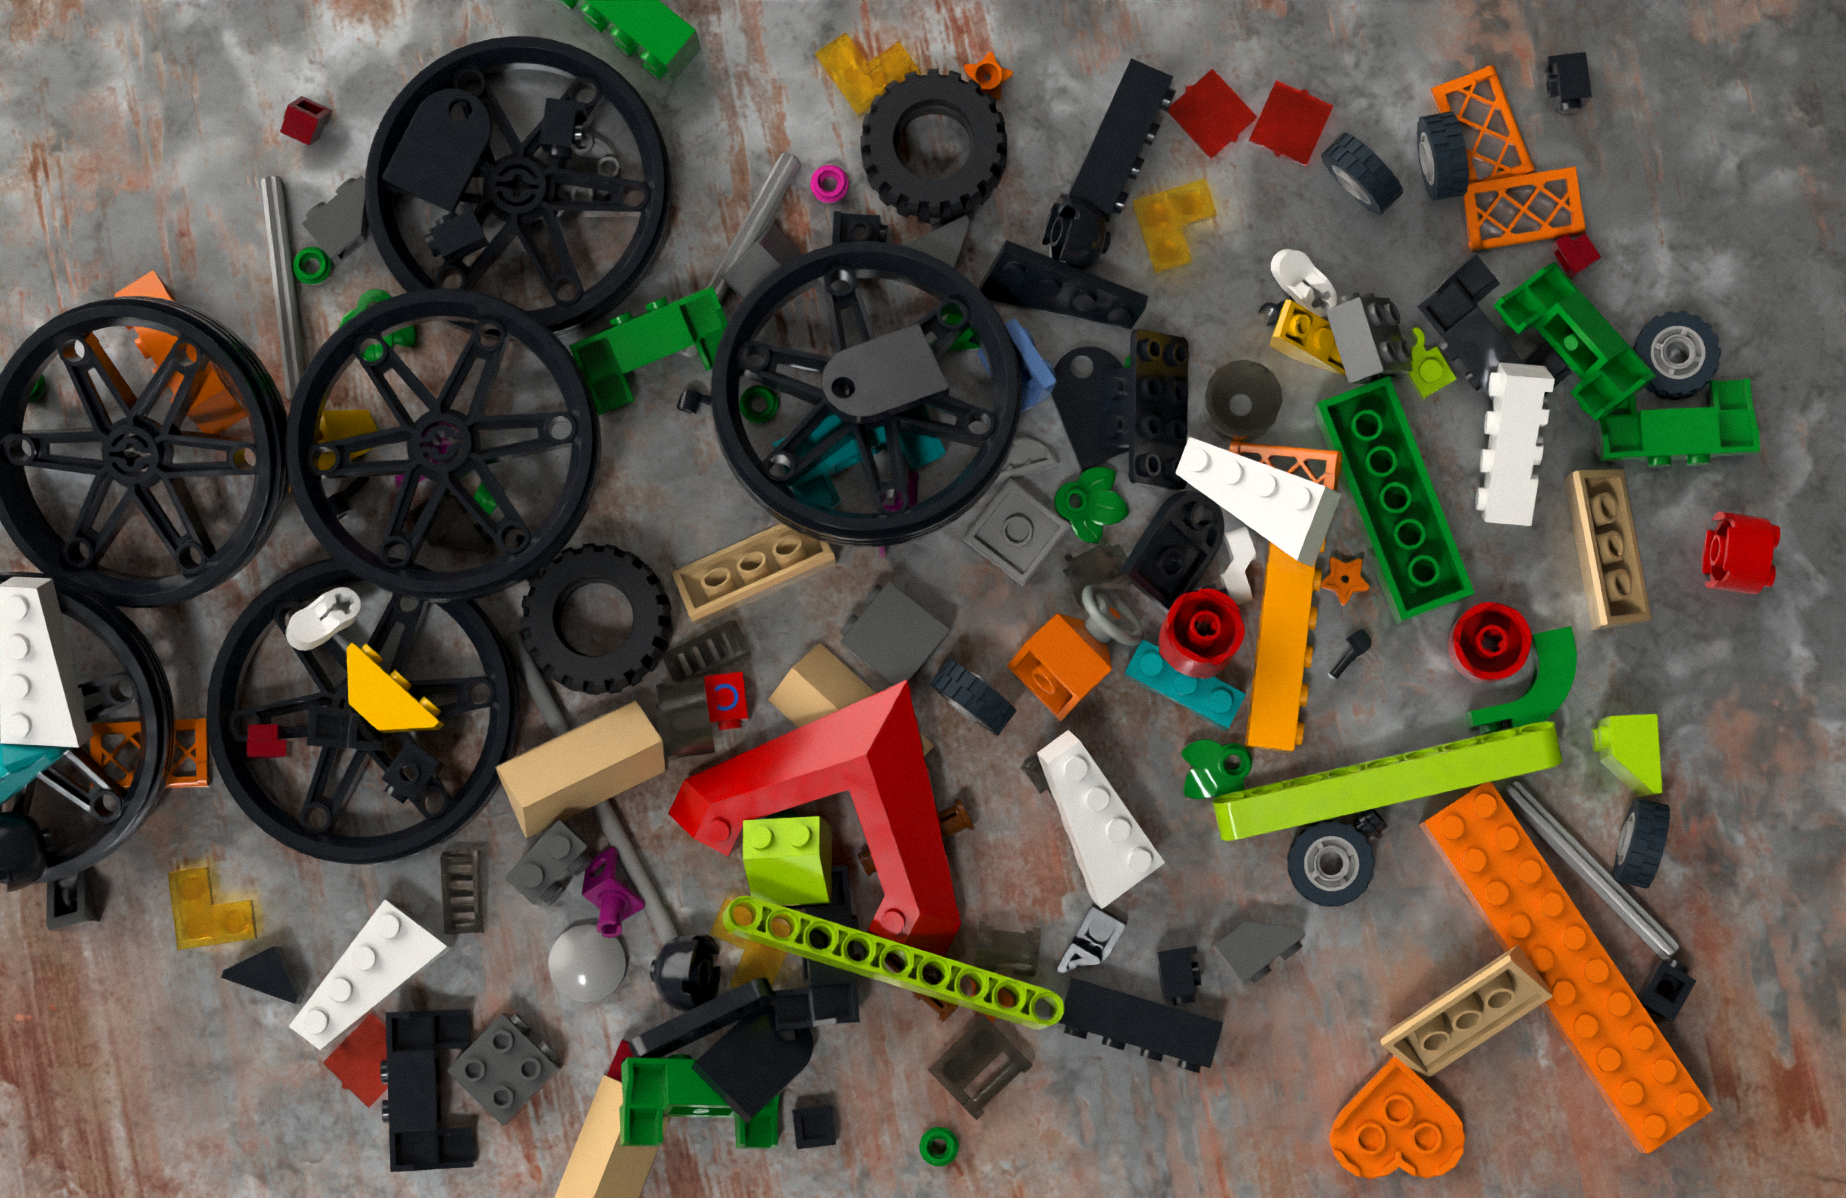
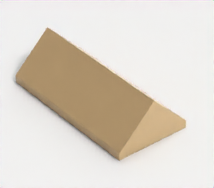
(1607, 548)
(749, 571)
(821, 687)
(582, 768)
(1467, 1014)
(599, 1162)

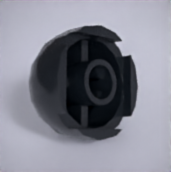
(1076, 232)
(22, 850)
(686, 972)

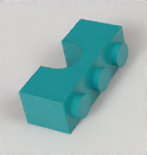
(1204, 698)

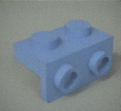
(1036, 374)

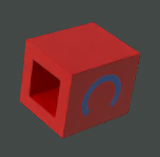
(727, 700)

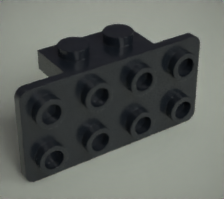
(1148, 408)

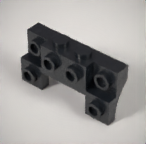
(1469, 332)
(828, 991)
(415, 1090)

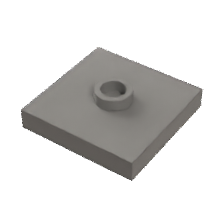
(1016, 532)

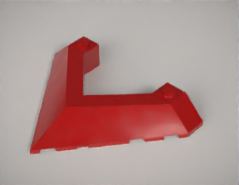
(880, 759)

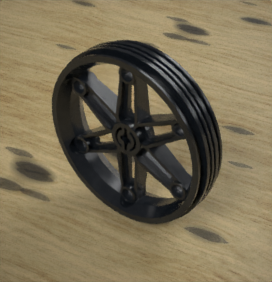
(538, 201)
(847, 263)
(212, 342)
(427, 432)
(158, 733)
(258, 805)

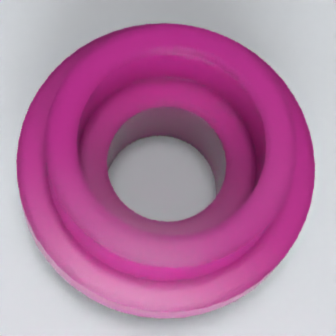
(829, 172)

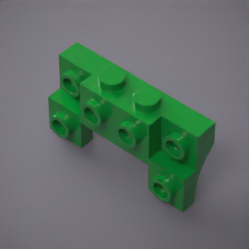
(1580, 336)
(647, 338)
(1683, 433)
(673, 1089)

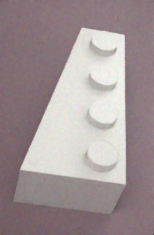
(1513, 443)
(1270, 501)
(1101, 829)
(370, 972)

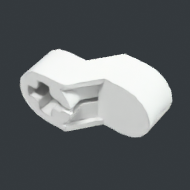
(1293, 267)
(1241, 554)
(305, 626)

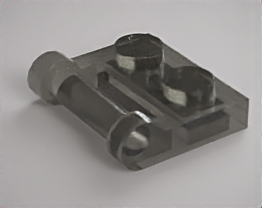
(970, 1057)

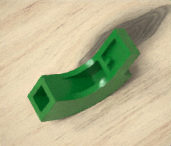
(1553, 675)

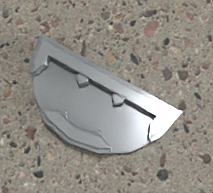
(1025, 459)

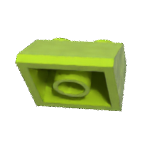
(1630, 751)
(789, 860)

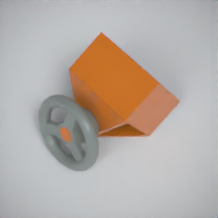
(1072, 655)

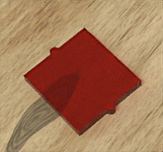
(1211, 114)
(1290, 123)
(359, 1061)

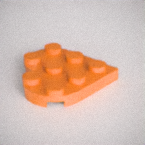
(1396, 1125)

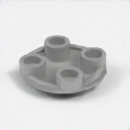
(591, 157)
(586, 964)

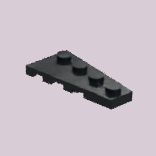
(1052, 286)

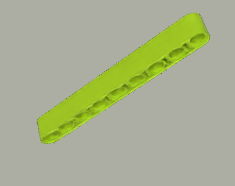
(1387, 781)
(912, 960)

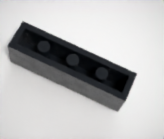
(1122, 136)
(1140, 1023)

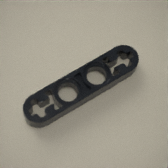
(703, 1020)

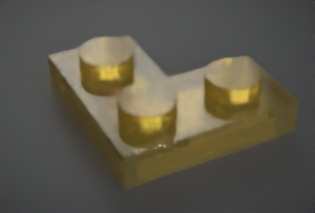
(863, 80)
(1164, 215)
(200, 921)
(757, 959)

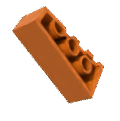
(213, 404)

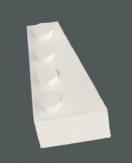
(36, 671)

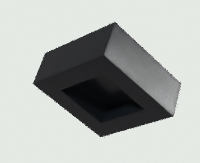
(814, 1127)

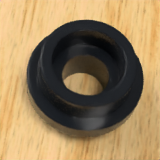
(1370, 823)

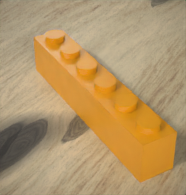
(1282, 652)

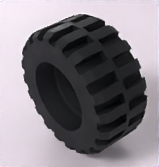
(924, 96)
(543, 614)

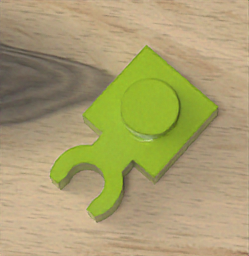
(1429, 368)

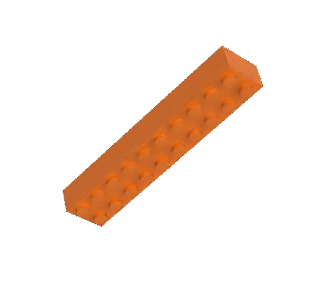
(1590, 997)

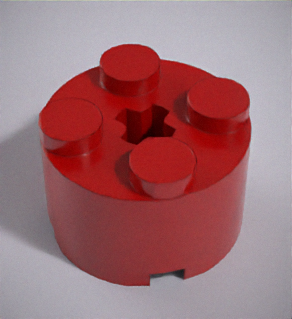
(1740, 553)
(1495, 621)
(1198, 654)

